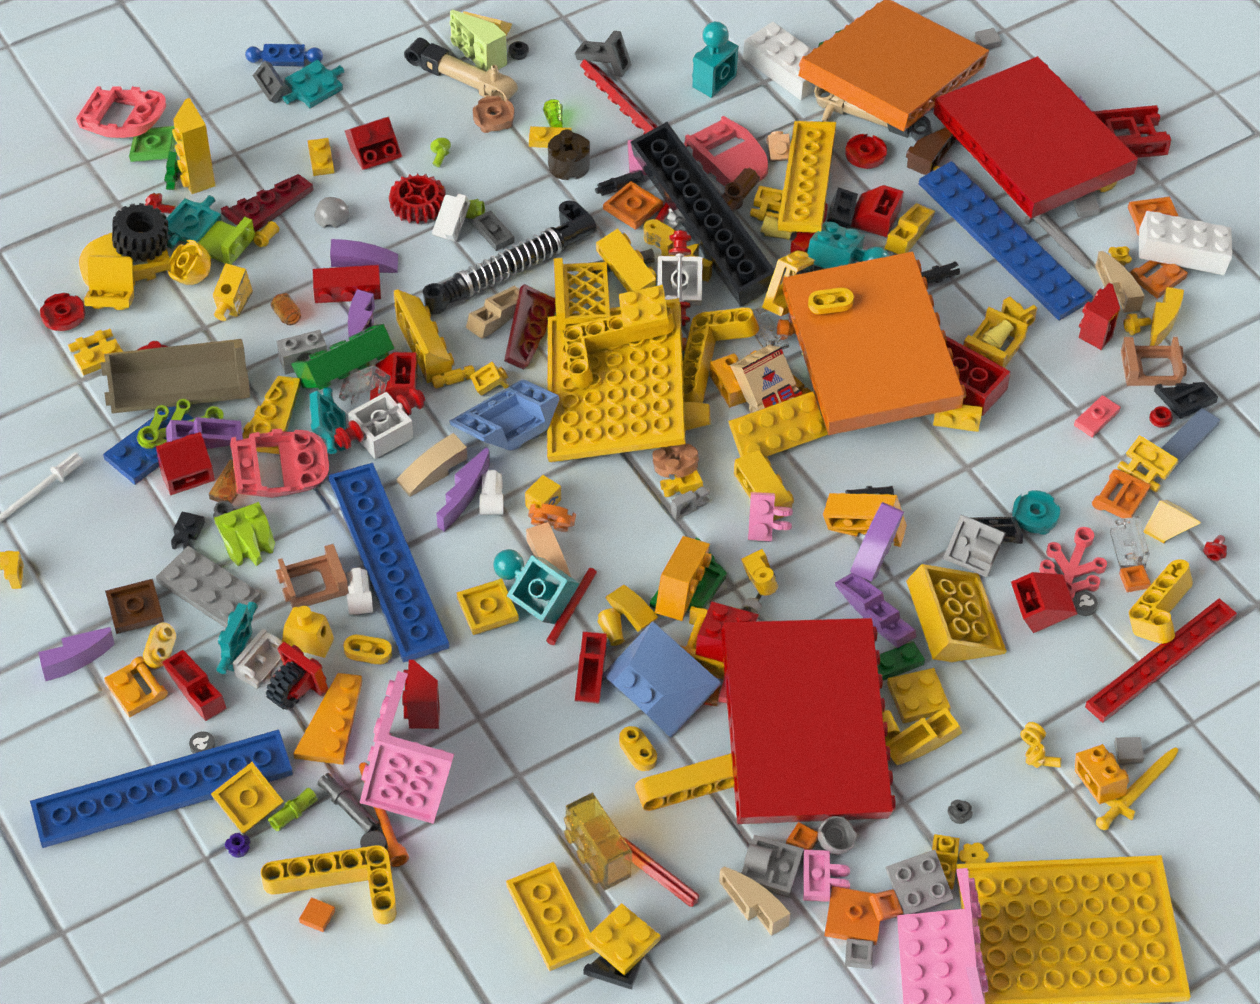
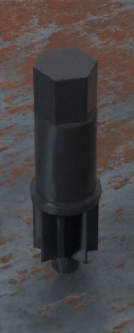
(615, 184)

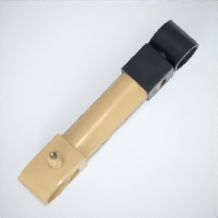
(437, 61)
(838, 105)

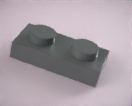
(269, 81)
(493, 230)

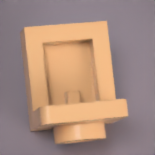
(778, 146)

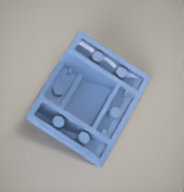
(510, 415)
(661, 679)

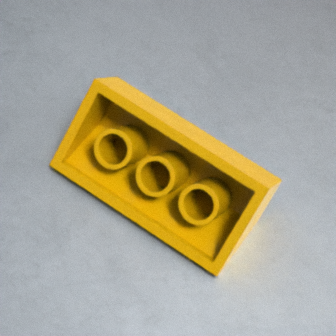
(193, 149)
(422, 335)

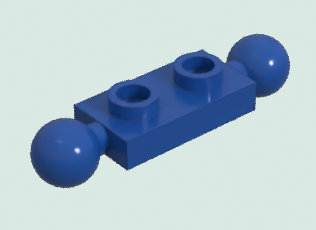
(284, 54)

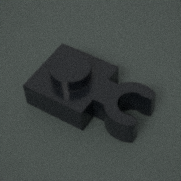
(187, 528)

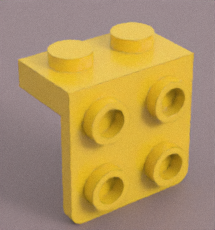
(110, 282)
(962, 418)

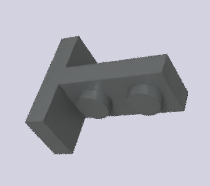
(611, 51)

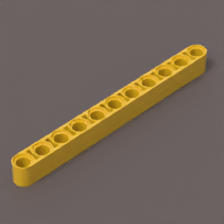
(702, 778)

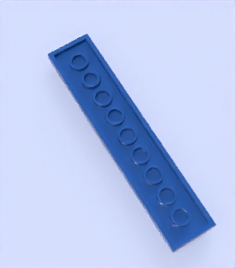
(1005, 240)
(388, 562)
(154, 789)

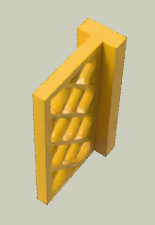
(565, 293)

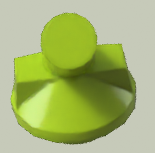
(440, 147)

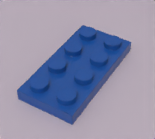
(133, 459)

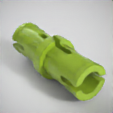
(293, 809)

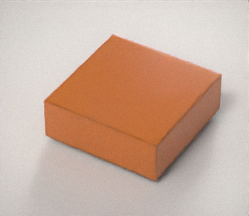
(1134, 578)
(803, 837)
(885, 905)
(317, 914)

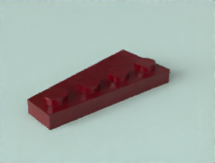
(269, 203)
(528, 325)

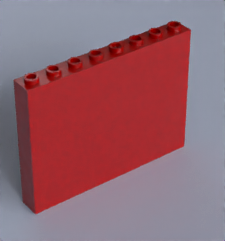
(1035, 136)
(806, 721)

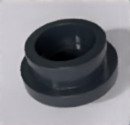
(518, 50)

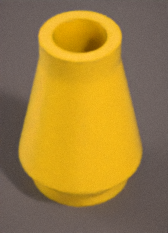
(610, 623)

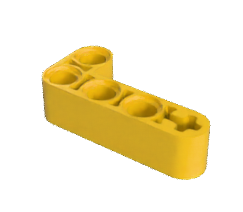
(1151, 612)

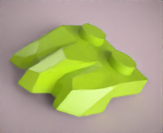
(246, 533)

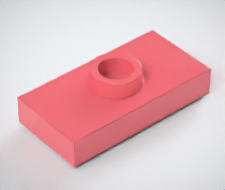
(1097, 416)

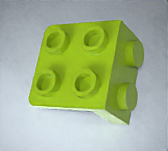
(226, 241)

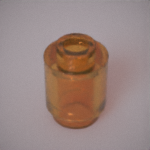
(286, 309)

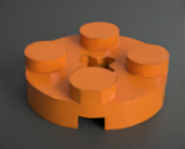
(555, 515)

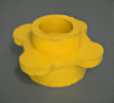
(1120, 254)

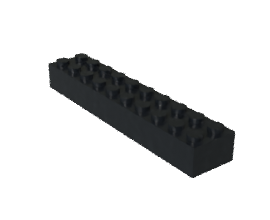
(703, 213)

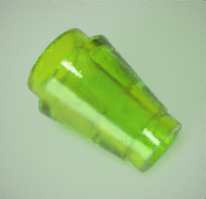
(553, 112)

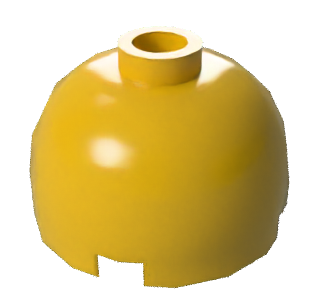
(189, 263)

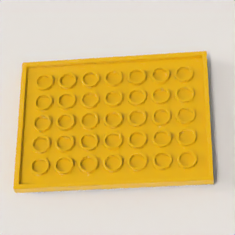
(632, 398)
(1078, 931)

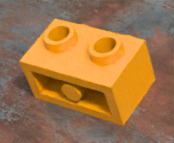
(725, 380)
(1101, 774)

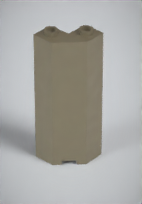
(174, 373)

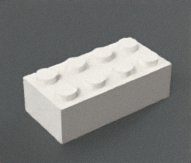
(778, 57)
(1185, 242)

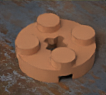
(487, 122)
(675, 460)

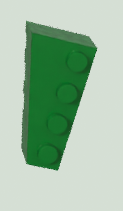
(344, 357)

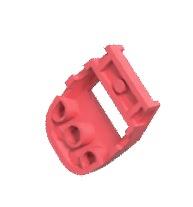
(144, 115)
(733, 161)
(301, 458)

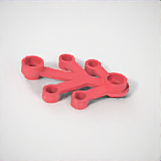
(1072, 569)

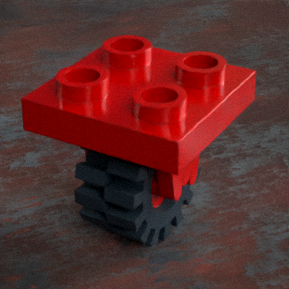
(295, 677)

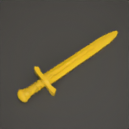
(1122, 804)

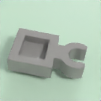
(686, 503)

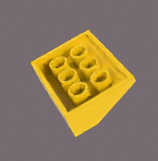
(954, 614)

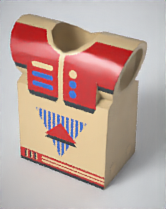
(765, 378)

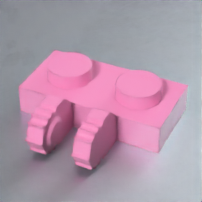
(761, 517)
(817, 875)

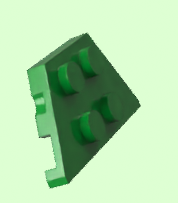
(706, 588)

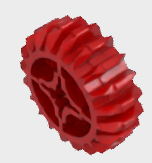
(417, 198)

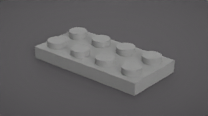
(206, 585)

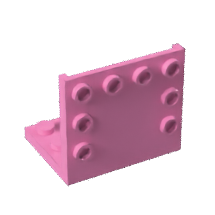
(401, 772)
(943, 952)

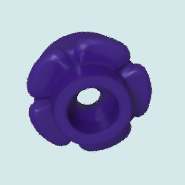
(238, 850)

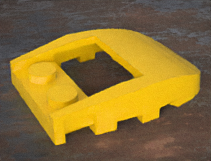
(104, 246)

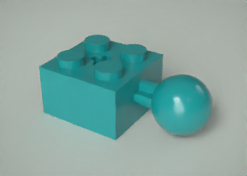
(715, 63)
(840, 247)
(538, 585)

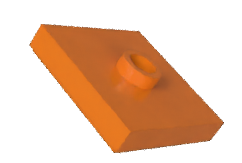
(633, 205)
(851, 916)

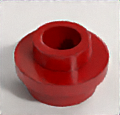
(1161, 417)

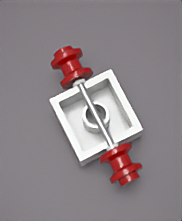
(681, 274)
(381, 423)

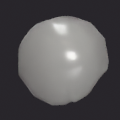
(331, 212)
(836, 835)

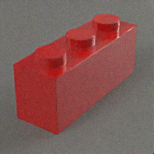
(341, 283)

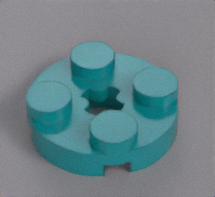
(1032, 522)

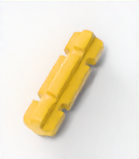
(452, 376)

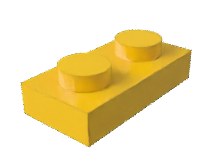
(541, 136)
(320, 156)

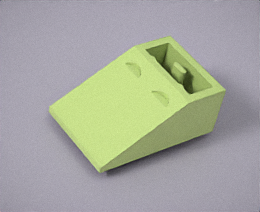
(478, 40)

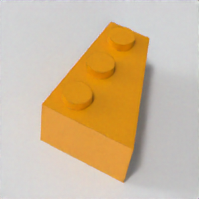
(855, 512)
(681, 577)

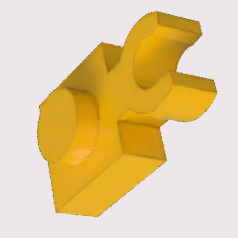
(683, 484)

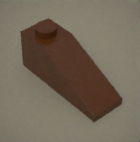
(929, 151)

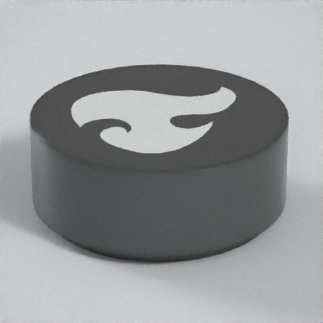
(1085, 603)
(201, 741)

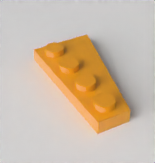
(331, 726)

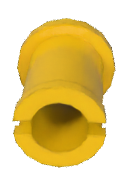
(262, 237)

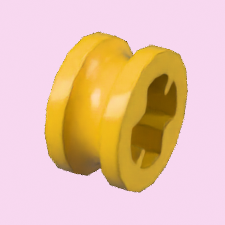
(1033, 733)

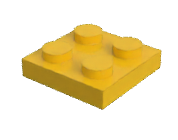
(643, 309)
(487, 606)
(917, 695)
(247, 798)
(623, 938)

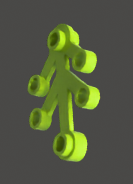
(158, 435)

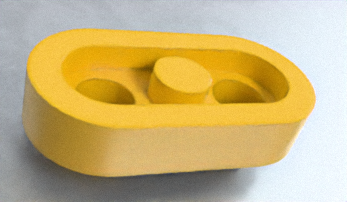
(830, 300)
(159, 643)
(369, 649)
(636, 746)

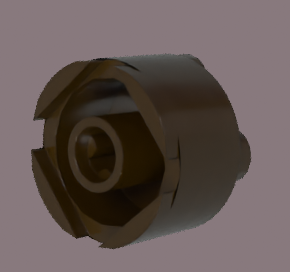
(568, 155)

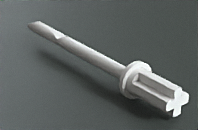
(59, 472)

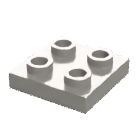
(974, 545)
(772, 864)
(919, 882)

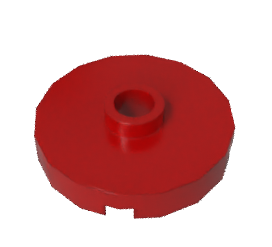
(866, 151)
(62, 312)

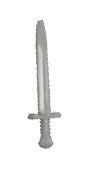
(1060, 238)

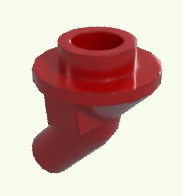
(156, 201)
(1216, 550)

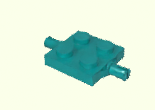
(313, 84)
(191, 221)
(326, 418)
(236, 635)

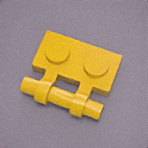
(766, 199)
(90, 359)
(1152, 458)

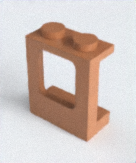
(1132, 363)
(330, 570)

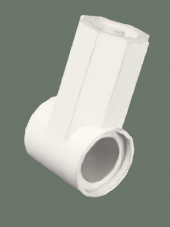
(492, 498)
(359, 596)

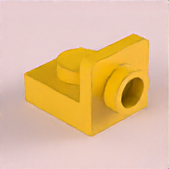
(1015, 310)
(488, 378)
(13, 568)

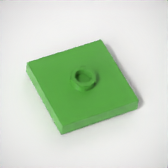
(153, 144)

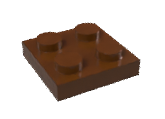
(134, 606)

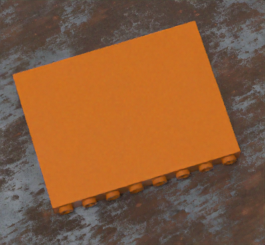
(893, 63)
(880, 356)

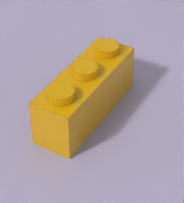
(625, 262)
(757, 475)

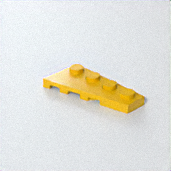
(275, 410)

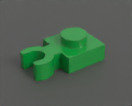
(172, 171)

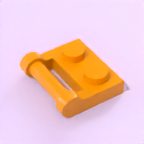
(129, 692)

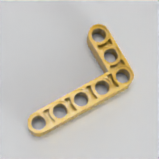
(704, 332)
(599, 335)
(337, 875)

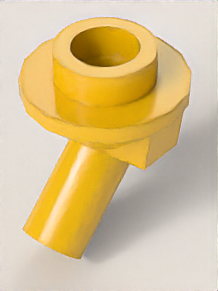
(1133, 323)
(1036, 756)

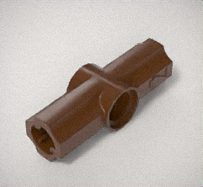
(738, 189)

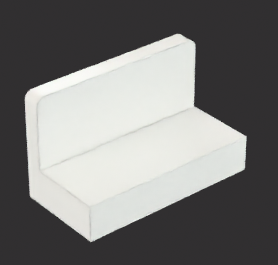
(451, 217)

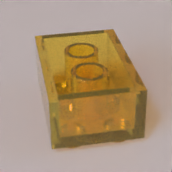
(597, 842)

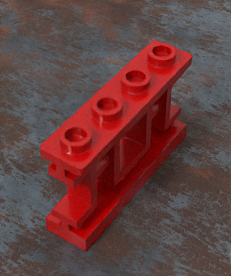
(1128, 118)

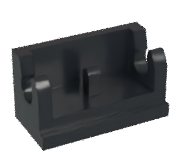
(842, 207)

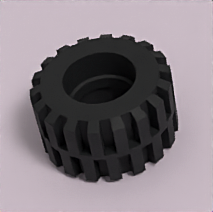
(140, 232)

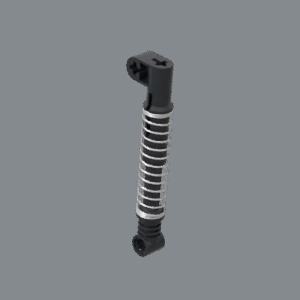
(574, 226)

